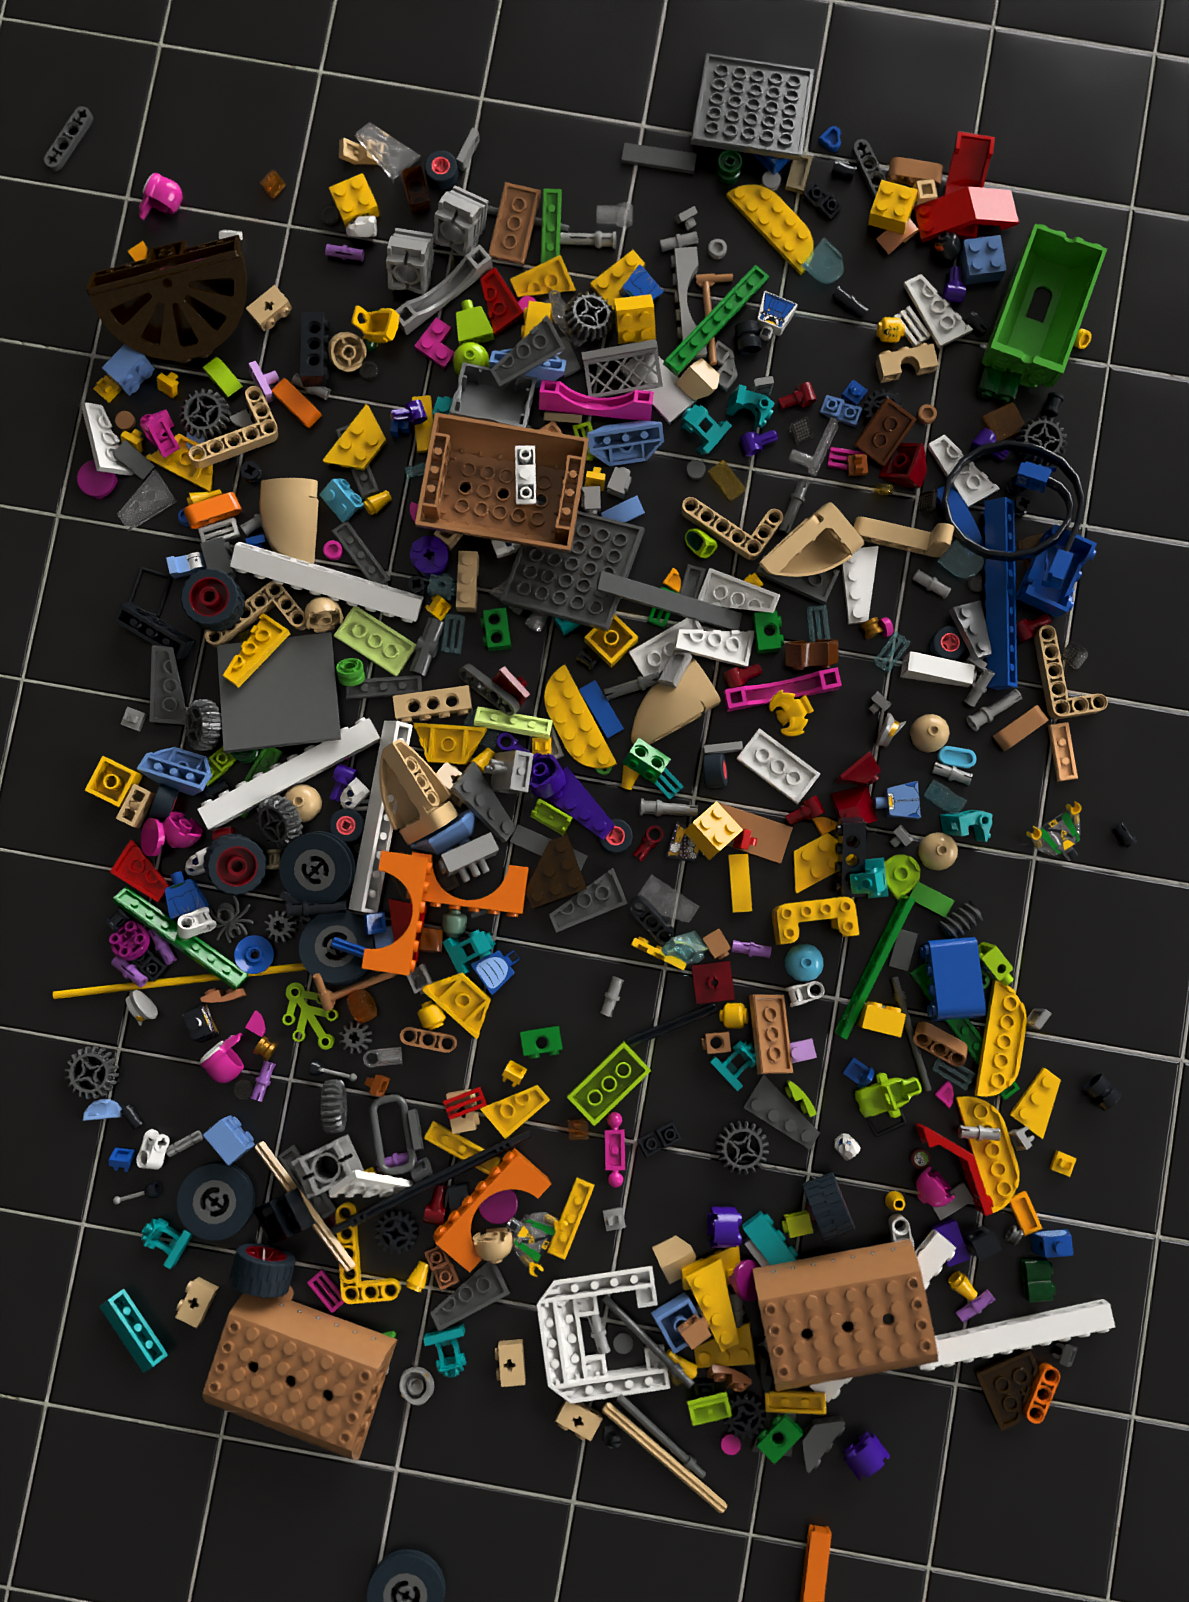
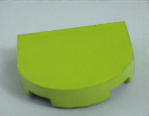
(901, 874)

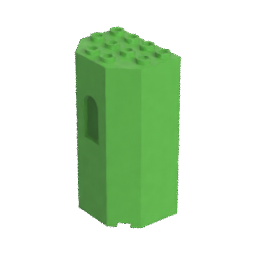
(1034, 348)

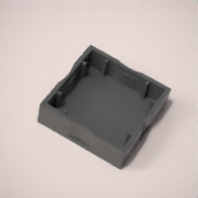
(482, 398)

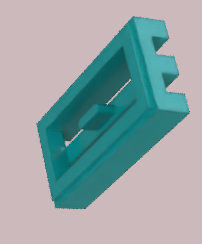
(674, 780)

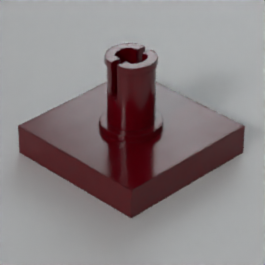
(511, 685)
(713, 982)

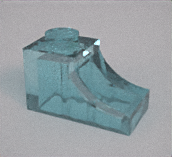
(686, 947)

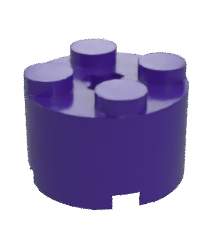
(429, 546)
(546, 776)
(723, 1227)
(865, 1456)

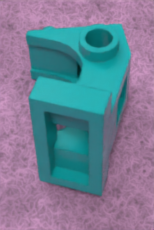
(750, 400)
(694, 417)
(958, 824)
(872, 881)
(481, 943)
(729, 1070)
(151, 1237)
(453, 1364)

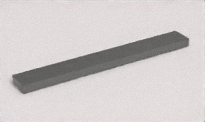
(668, 601)

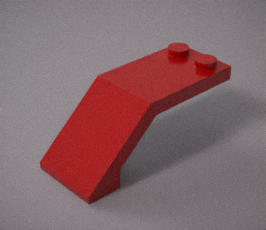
(969, 169)
(966, 208)
(981, 1201)

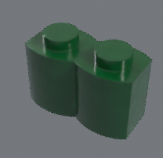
(998, 385)
(1037, 1279)

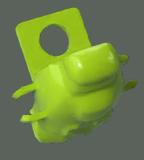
(886, 1095)

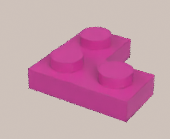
(431, 343)

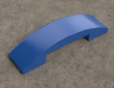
(961, 514)

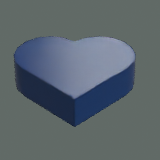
(831, 139)

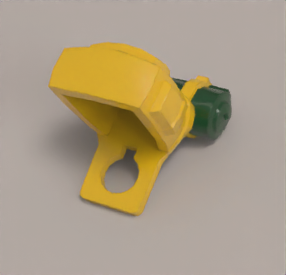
(379, 325)

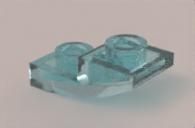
(944, 798)

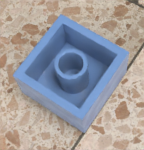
(982, 260)
(128, 369)
(229, 1139)
(670, 1317)

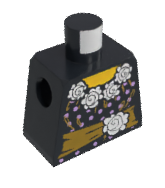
(681, 847)
(200, 1023)

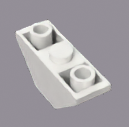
(525, 475)

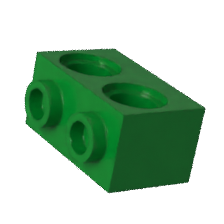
(500, 629)
(646, 760)

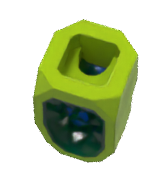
(700, 542)

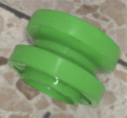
(350, 672)

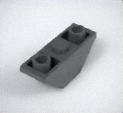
(818, 1439)

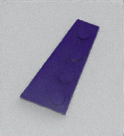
(581, 806)

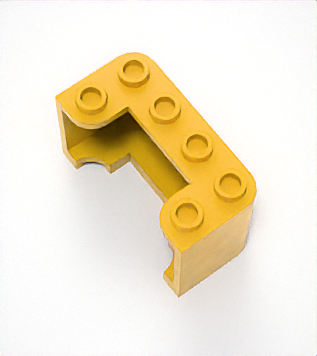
(839, 910)

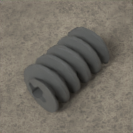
(961, 920)

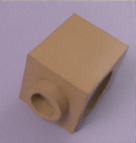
(717, 944)
(724, 1046)
(694, 1330)

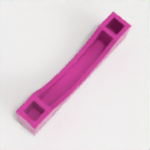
(560, 398)
(761, 694)

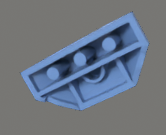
(549, 370)
(626, 441)
(177, 769)
(450, 835)

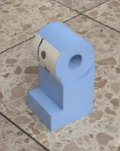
(186, 564)

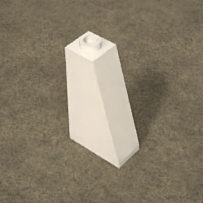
(937, 670)

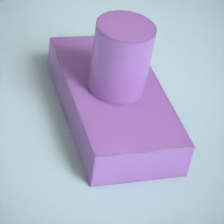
(263, 381)
(802, 1050)

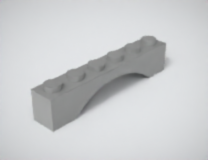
(686, 267)
(467, 272)

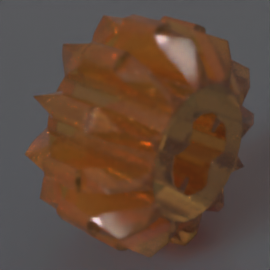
(362, 1006)

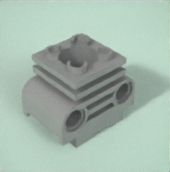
(460, 220)
(410, 260)
(310, 1168)

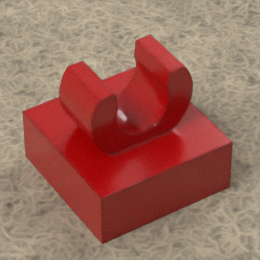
(744, 840)

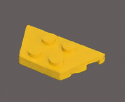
(358, 443)
(180, 464)
(449, 742)
(815, 861)
(461, 1000)

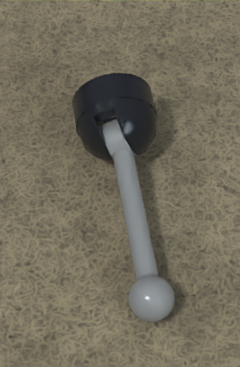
(318, 1068)
(151, 1191)

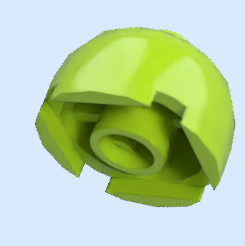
(470, 353)

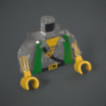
(1059, 833)
(533, 1236)

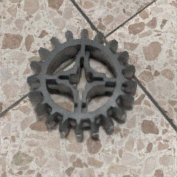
(587, 322)
(220, 411)
(1055, 440)
(203, 725)
(279, 820)
(87, 1065)
(333, 1106)
(738, 1155)

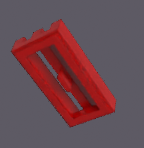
(449, 1109)

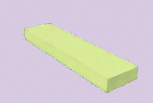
(516, 723)

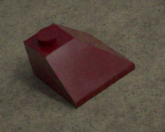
(906, 466)
(861, 772)
(854, 803)

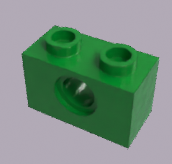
(766, 643)
(530, 1037)
(774, 1448)

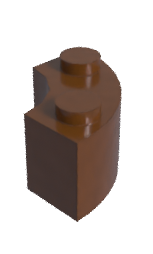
(821, 652)

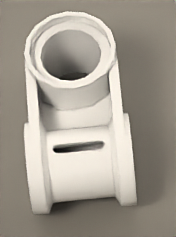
(199, 922)
(803, 993)
(152, 1152)
(901, 1233)

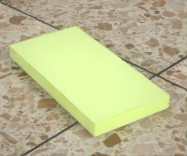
(375, 641)

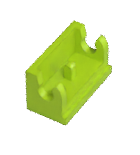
(551, 817)
(709, 1409)

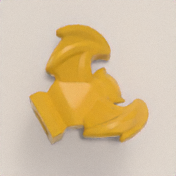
(792, 711)

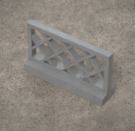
(618, 353)

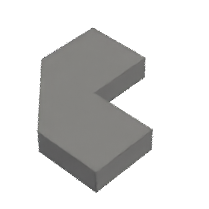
(726, 361)

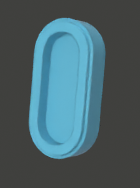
(956, 757)

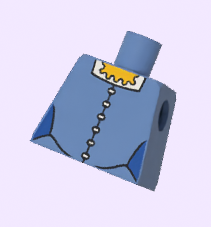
(900, 801)

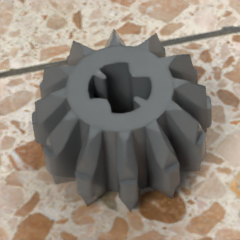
(282, 918)
(360, 1033)

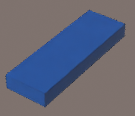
(601, 709)

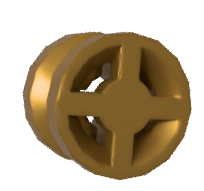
(871, 628)
(265, 1048)

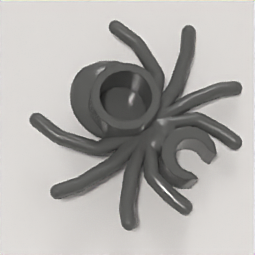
(228, 918)

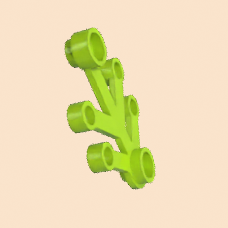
(307, 1013)

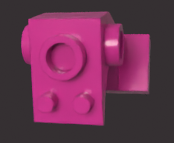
(154, 427)

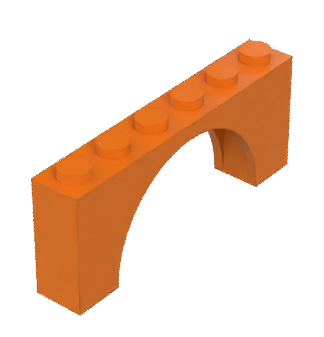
(506, 898)
(399, 955)
(512, 1173)

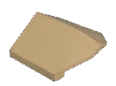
(699, 380)
(673, 1256)

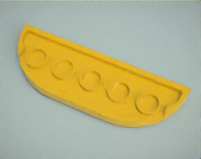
(775, 222)
(575, 722)
(1001, 1041)
(994, 1158)

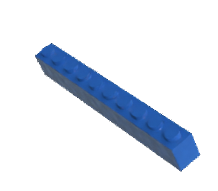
(1001, 593)

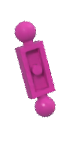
(615, 1149)

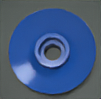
(247, 947)

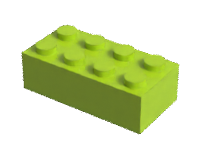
(608, 1083)

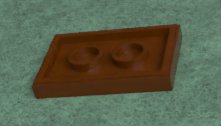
(885, 431)

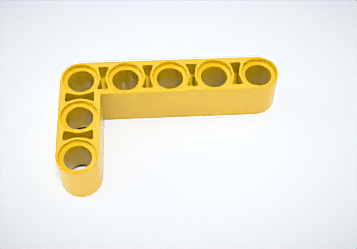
(355, 1282)

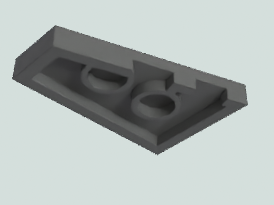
(973, 629)

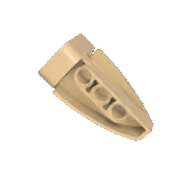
(290, 516)
(814, 545)
(671, 708)
(417, 791)

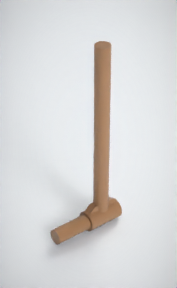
(706, 281)
(328, 998)

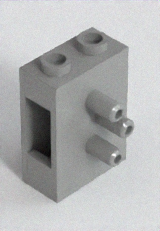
(510, 771)
(468, 856)

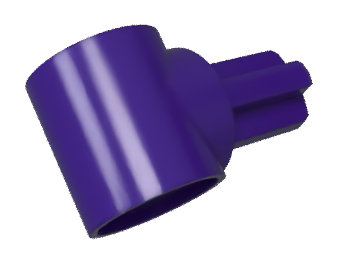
(954, 289)
(413, 413)
(985, 437)
(753, 443)
(514, 745)
(343, 776)

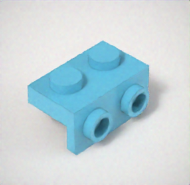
(341, 499)

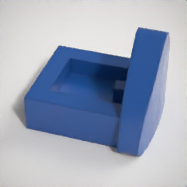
(858, 1072)

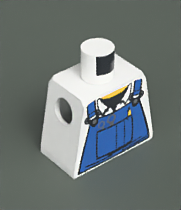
(774, 315)

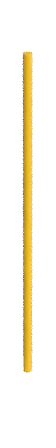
(168, 982)

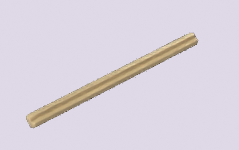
(319, 1226)
(664, 1457)

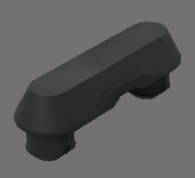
(610, 1429)

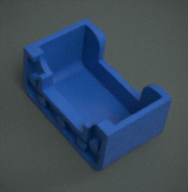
(1049, 599)
(954, 979)

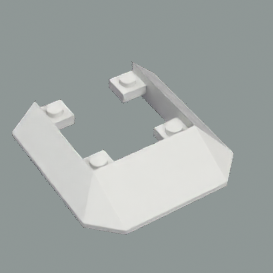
(586, 1377)

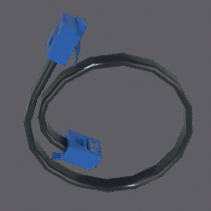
(1035, 478)

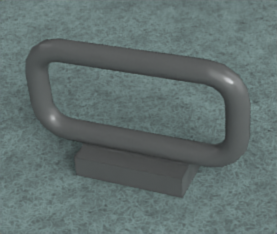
(411, 1130)

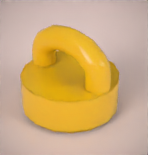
(1082, 339)

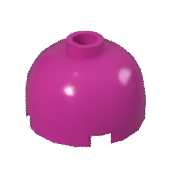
(180, 831)
(933, 1188)

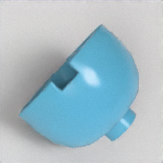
(804, 962)

